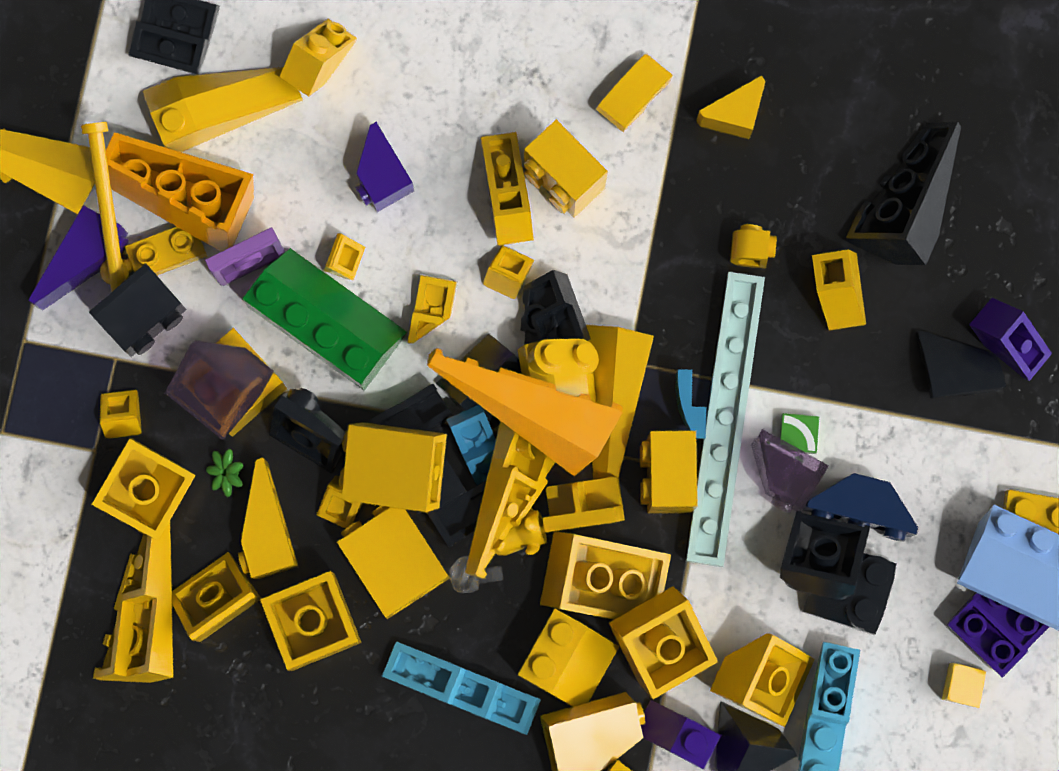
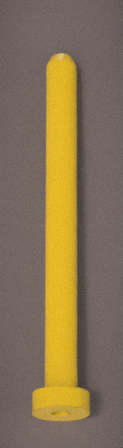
(105, 201)

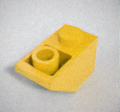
(317, 56)
(839, 289)

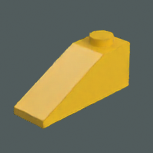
(507, 188)
(265, 533)

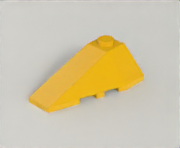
(209, 105)

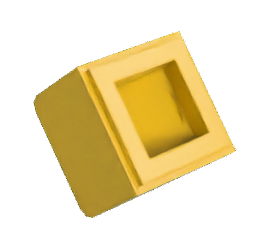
(508, 272)
(120, 414)
(337, 510)
(964, 685)

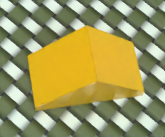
(734, 112)

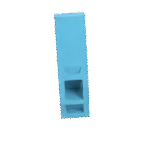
(828, 708)

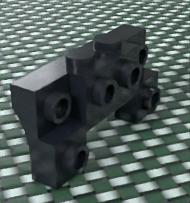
(457, 508)

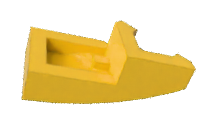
(432, 305)

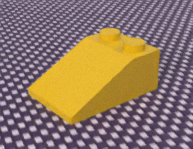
(601, 576)

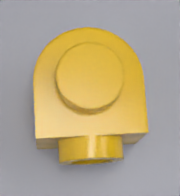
(752, 246)

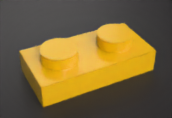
(1034, 507)

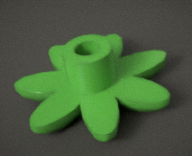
(225, 472)

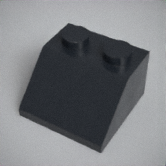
(138, 311)

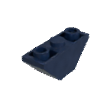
(865, 502)

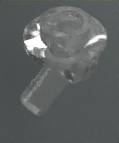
(467, 583)

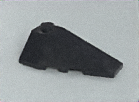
(910, 207)

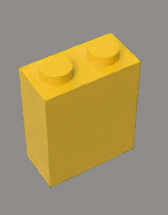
(393, 466)
(392, 559)

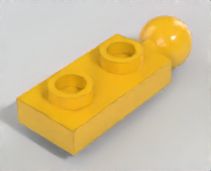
(160, 252)

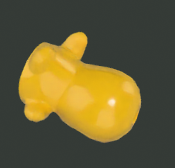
(528, 533)

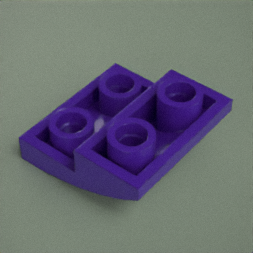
(996, 632)

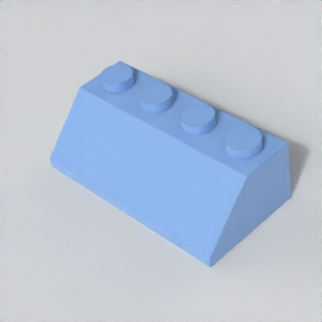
(1015, 565)

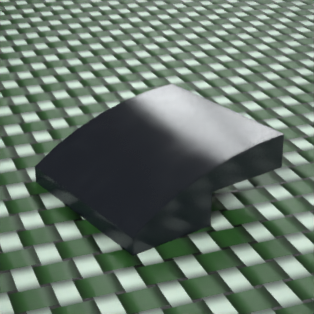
(175, 33)

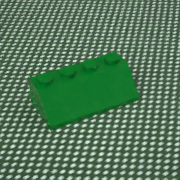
(324, 317)

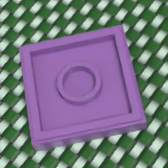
(245, 257)

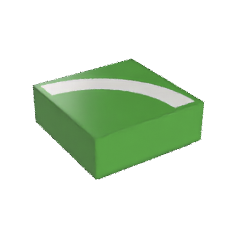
(800, 431)

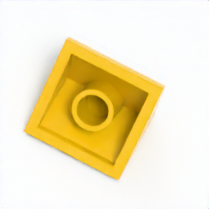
(213, 597)

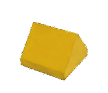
(344, 257)

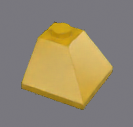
(764, 677)

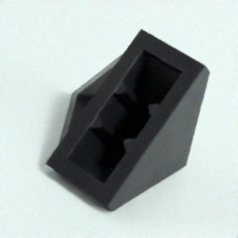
(749, 743)

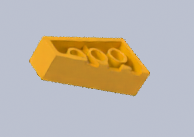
(181, 188)

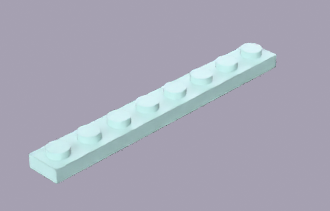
(725, 419)

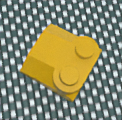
(562, 363)

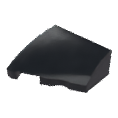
(551, 310)

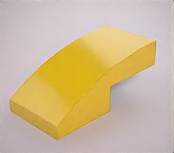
(634, 92)

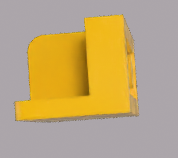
(583, 504)

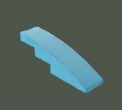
(461, 688)

